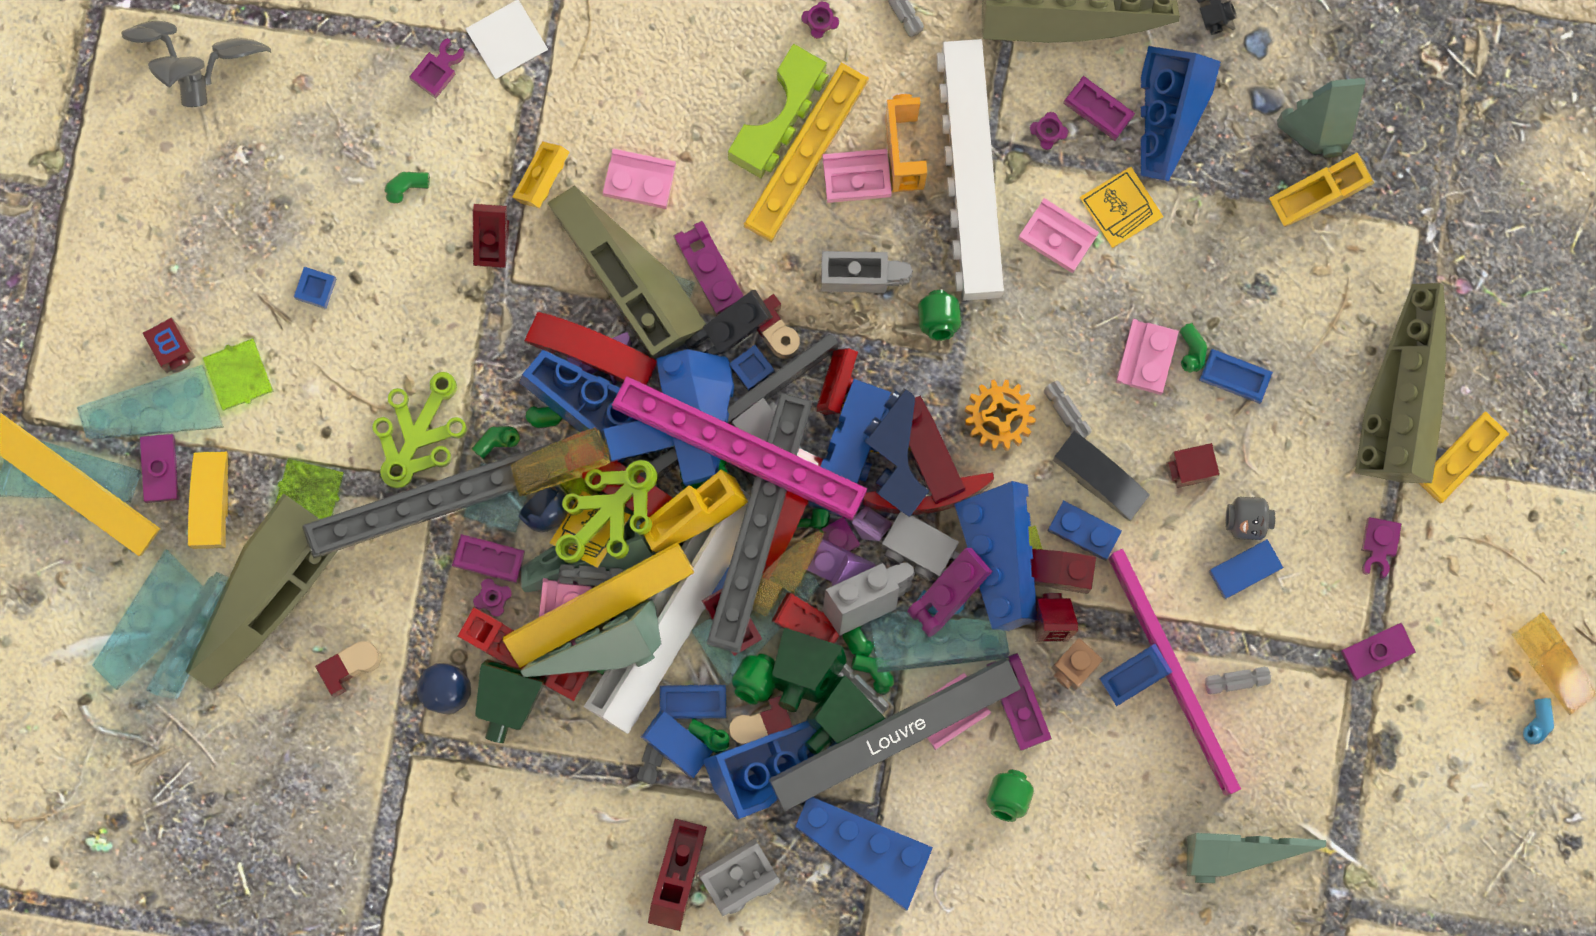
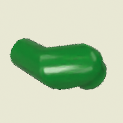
(404, 181)
(1197, 349)
(496, 437)
(857, 642)
(714, 739)

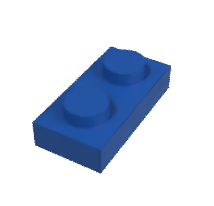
(1084, 530)

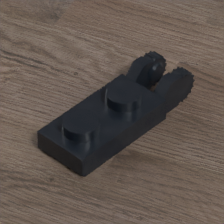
(733, 324)

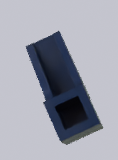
(891, 439)

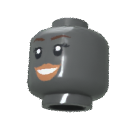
(1249, 518)

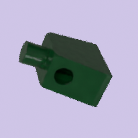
(805, 668)
(505, 698)
(840, 715)

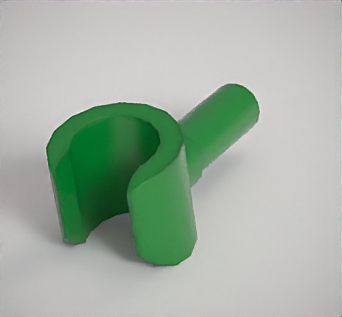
(819, 519)

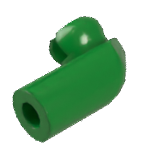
(542, 417)
(867, 664)

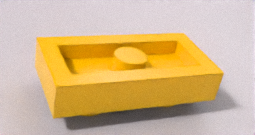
(541, 174)

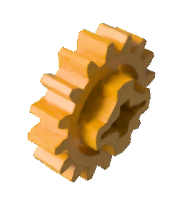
(997, 401)

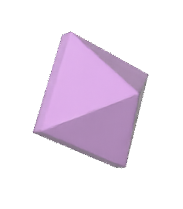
(871, 524)

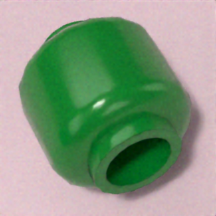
(939, 315)
(754, 679)
(1009, 795)

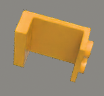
(904, 175)

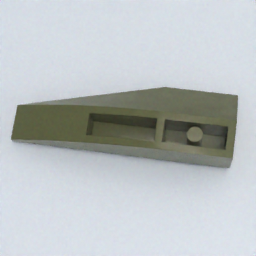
(1073, 19)
(631, 276)
(1408, 394)
(260, 593)

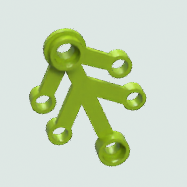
(417, 434)
(611, 509)

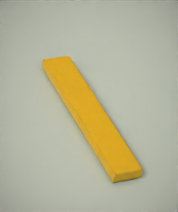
(806, 152)
(75, 488)
(598, 605)

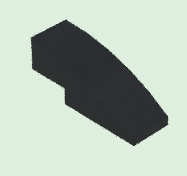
(1101, 476)

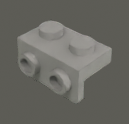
(739, 878)

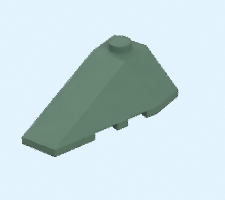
(1326, 120)
(548, 563)
(622, 642)
(1228, 854)

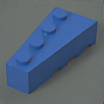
(573, 393)
(847, 449)
(998, 532)
(873, 852)

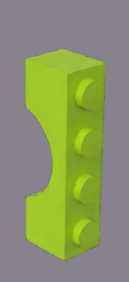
(758, 145)

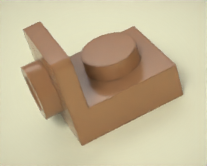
(1076, 665)

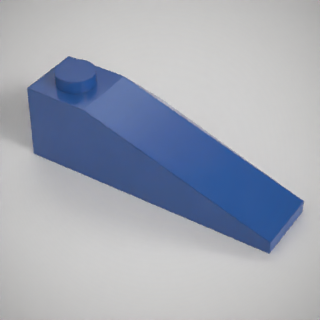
(1175, 97)
(705, 384)
(743, 772)

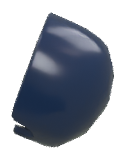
(544, 510)
(443, 688)

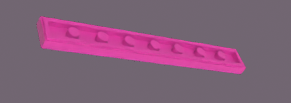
(739, 448)
(1177, 679)

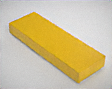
(1464, 456)

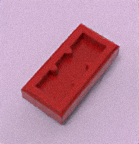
(837, 381)
(804, 618)

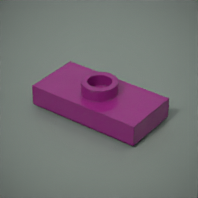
(1099, 108)
(159, 468)
(488, 558)
(1378, 651)

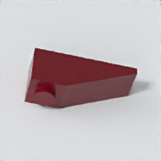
(932, 456)
(1063, 570)
(1055, 619)
(677, 875)

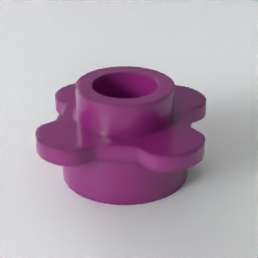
(821, 10)
(1050, 121)
(495, 606)

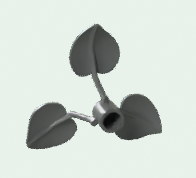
(187, 69)

